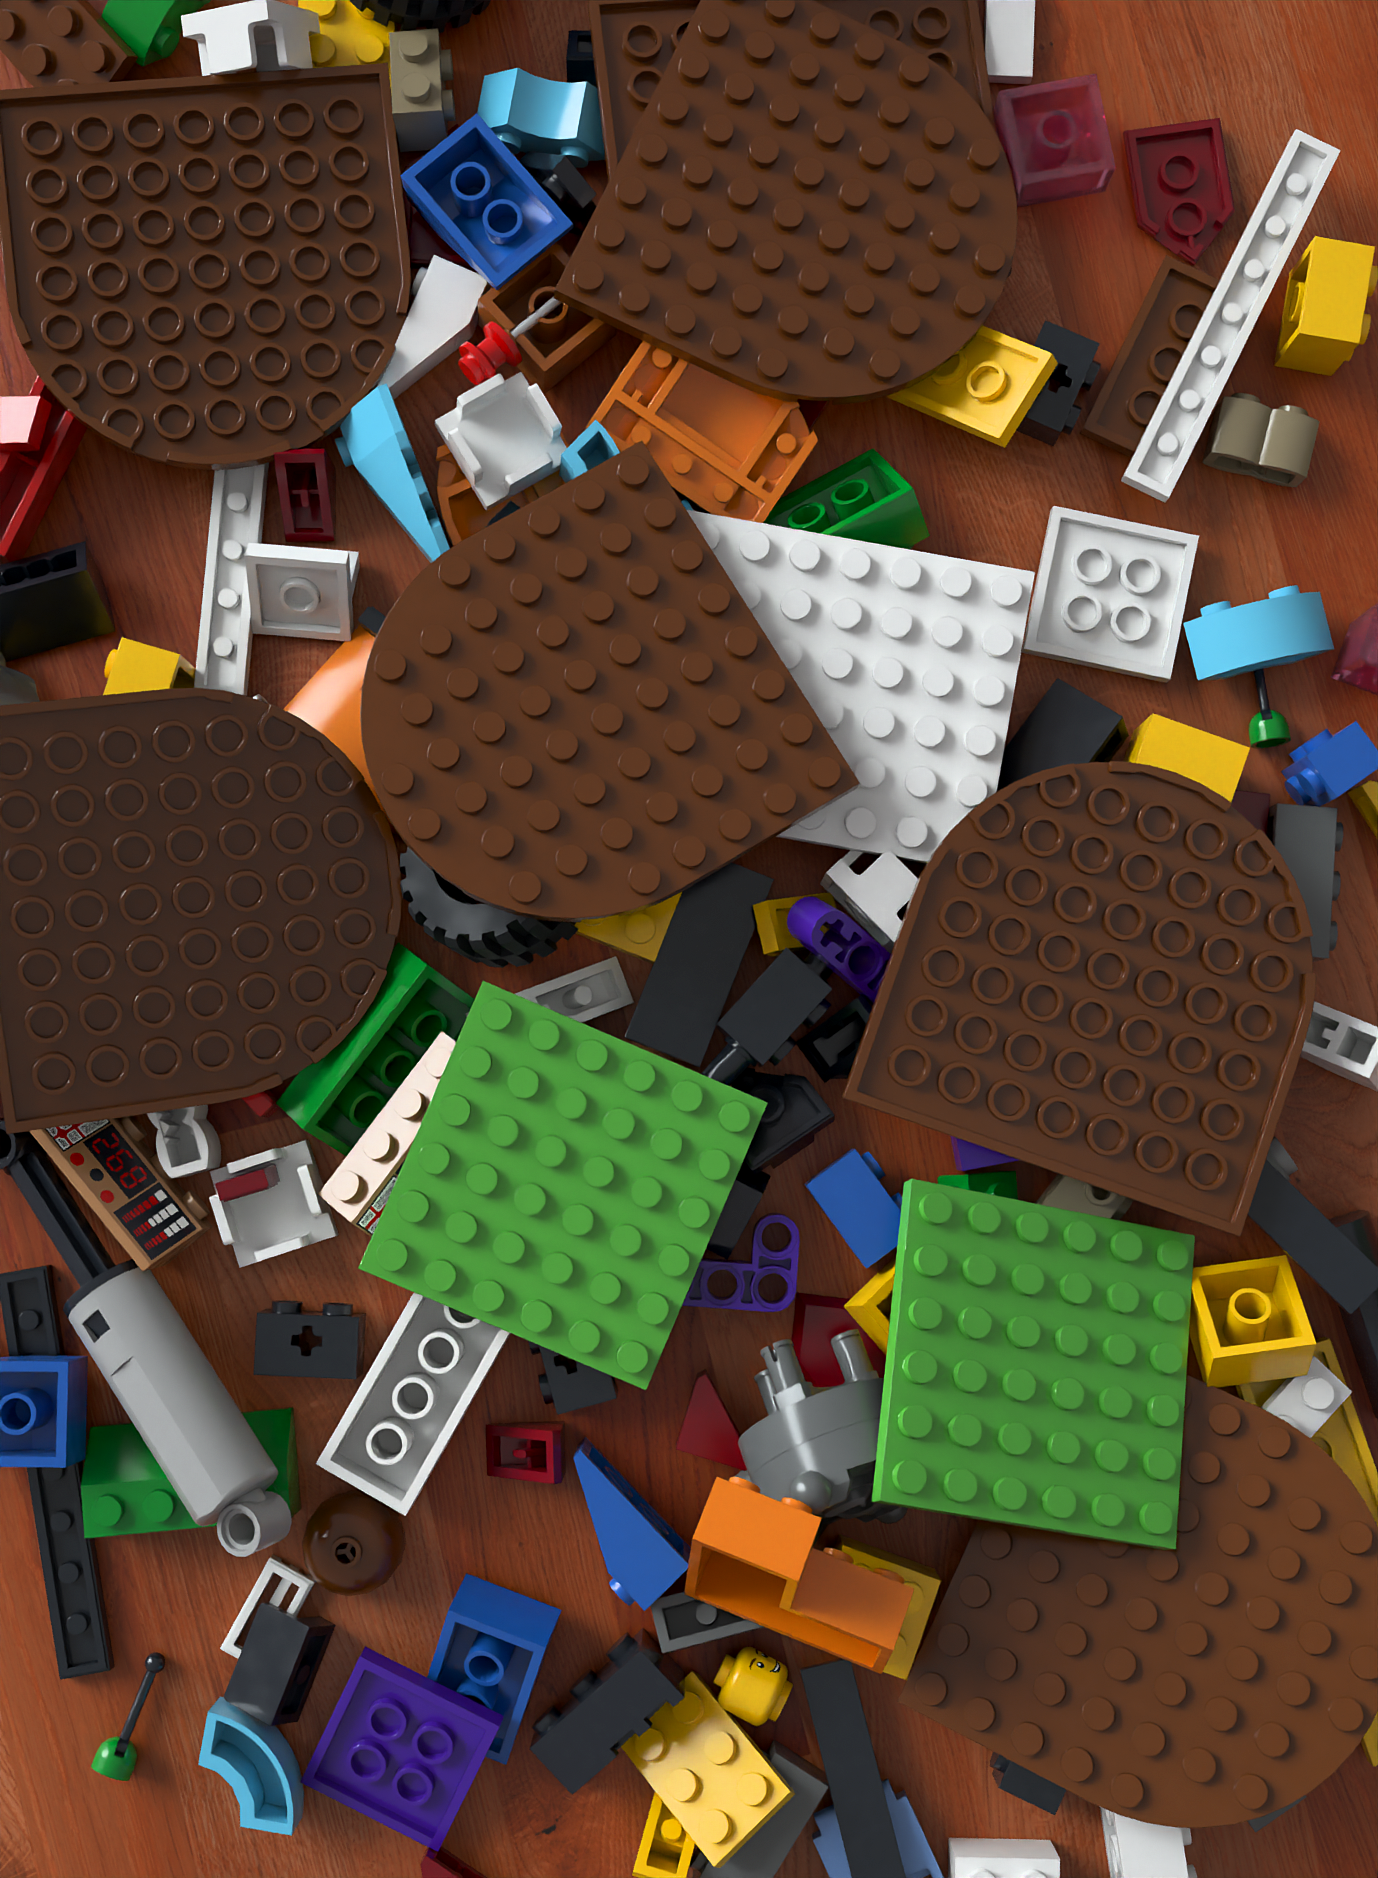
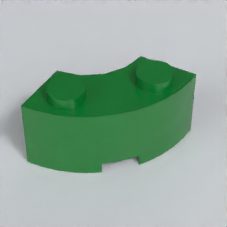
(149, 26)

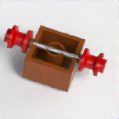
(532, 328)

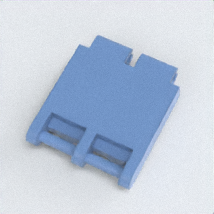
(912, 1843)

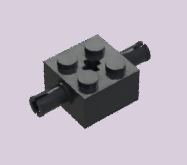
(768, 1013)

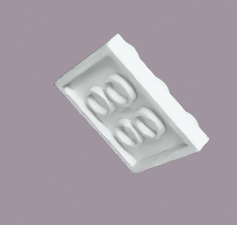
(1110, 594)

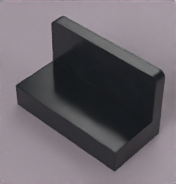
(278, 1664)

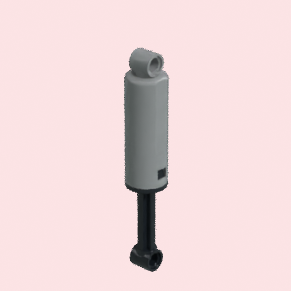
(156, 1369)

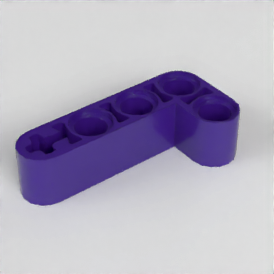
(869, 960)
(749, 1273)

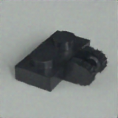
(563, 185)

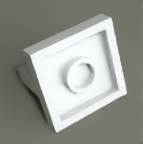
(301, 591)

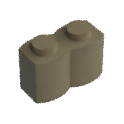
(1261, 440)

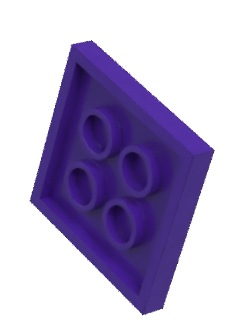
(401, 1749)

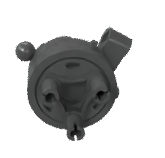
(819, 1439)

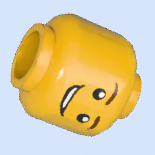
(753, 1686)

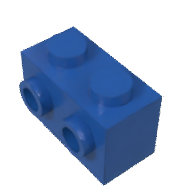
(1330, 765)
(859, 1205)

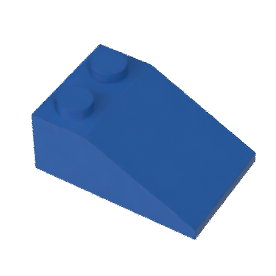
(484, 203)
(43, 1410)
(634, 1539)
(494, 1652)

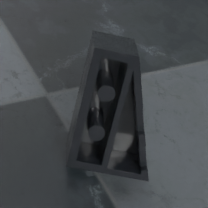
(607, 1709)

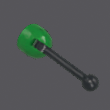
(1268, 726)
(118, 1755)

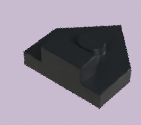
(789, 1120)

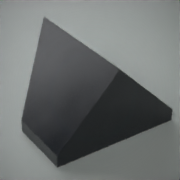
(836, 1041)

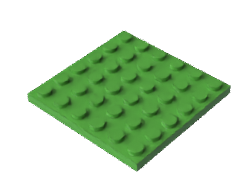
(563, 1185)
(1035, 1367)

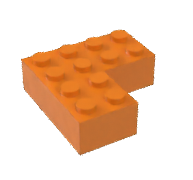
(761, 1565)

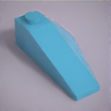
(387, 464)

